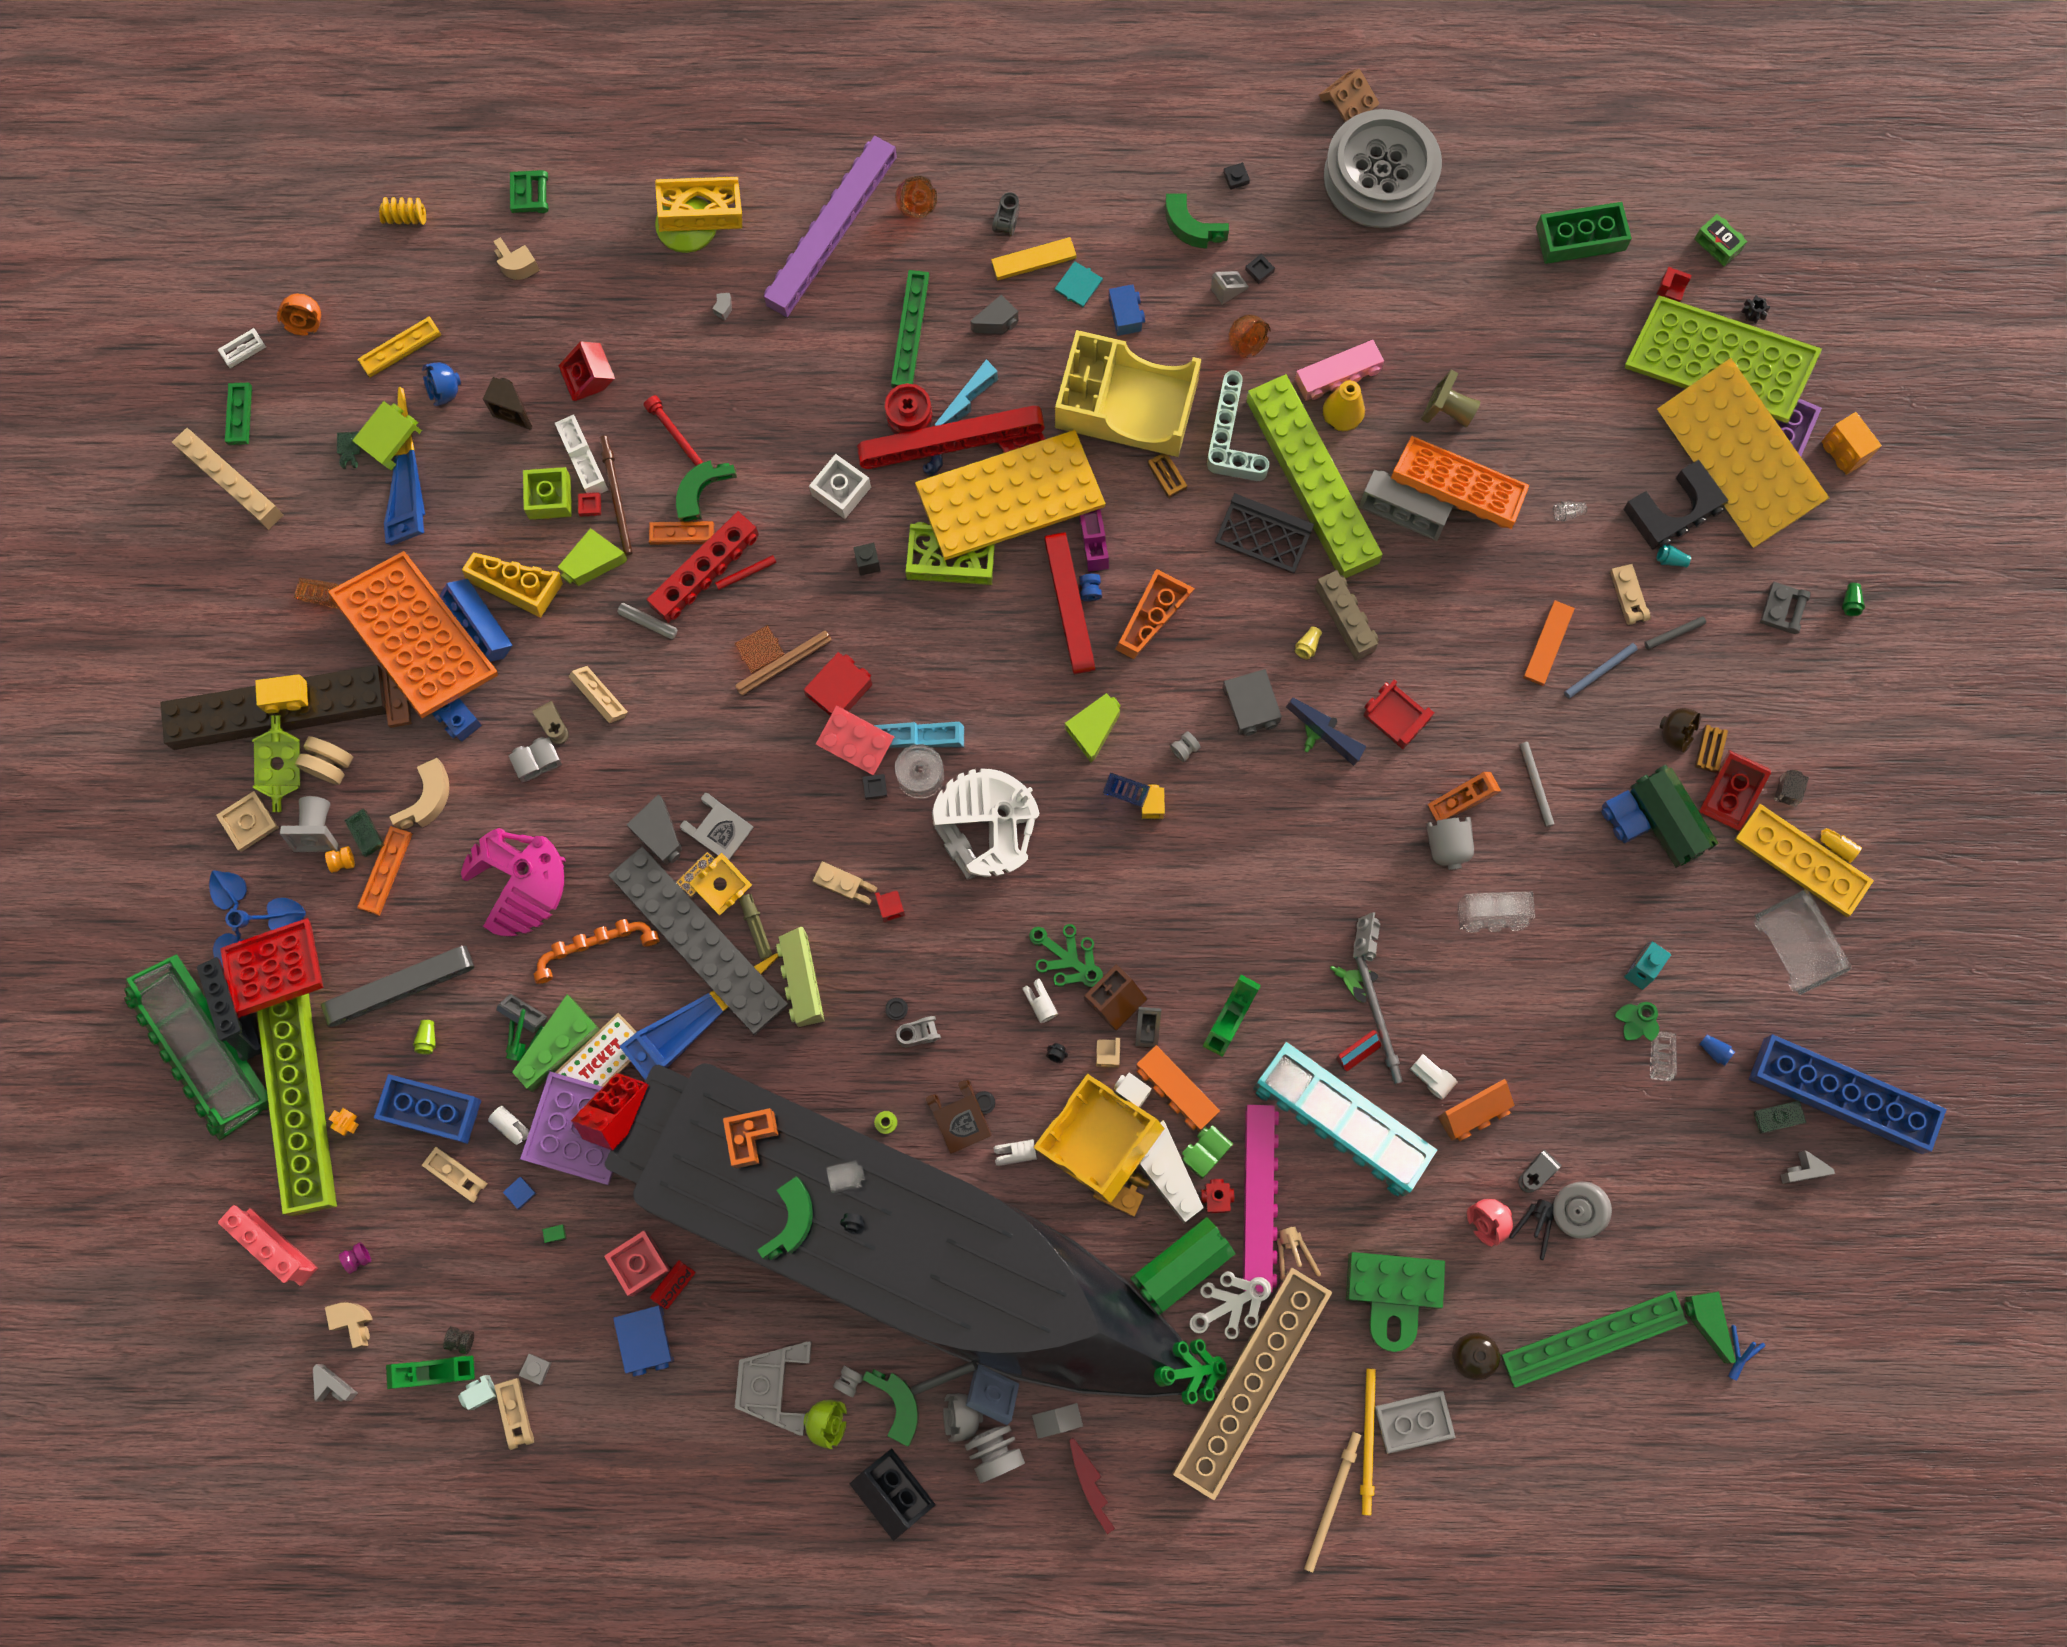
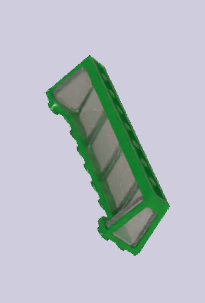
(183, 1029)

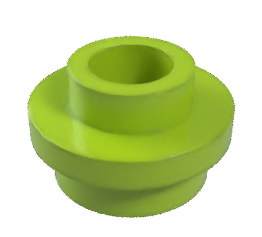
(885, 1129)

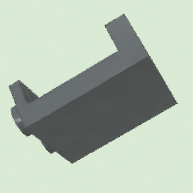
(1252, 702)

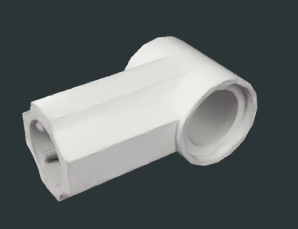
(1438, 1080)

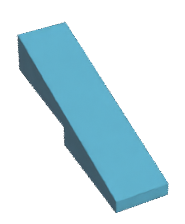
(961, 406)
(933, 735)

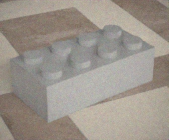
(1405, 505)

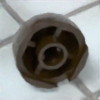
(1679, 728)
(1476, 1356)

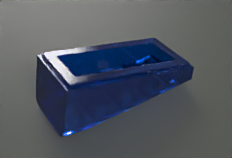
(1111, 786)

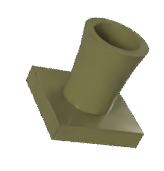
(1450, 402)

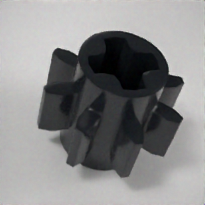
(1755, 309)

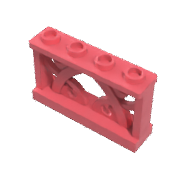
(267, 1245)

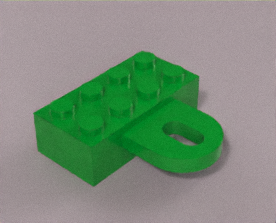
(1396, 1289)

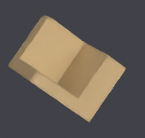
(1108, 1053)

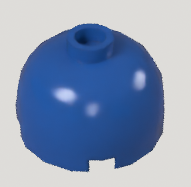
(441, 382)

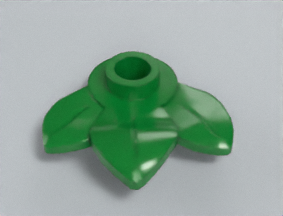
(1636, 1023)

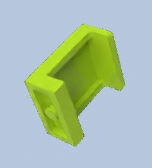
(386, 433)

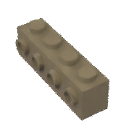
(1346, 615)

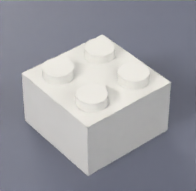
(840, 486)

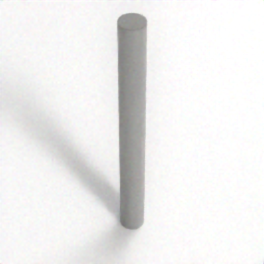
(1537, 785)

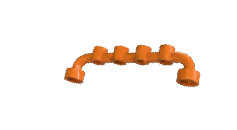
(581, 944)

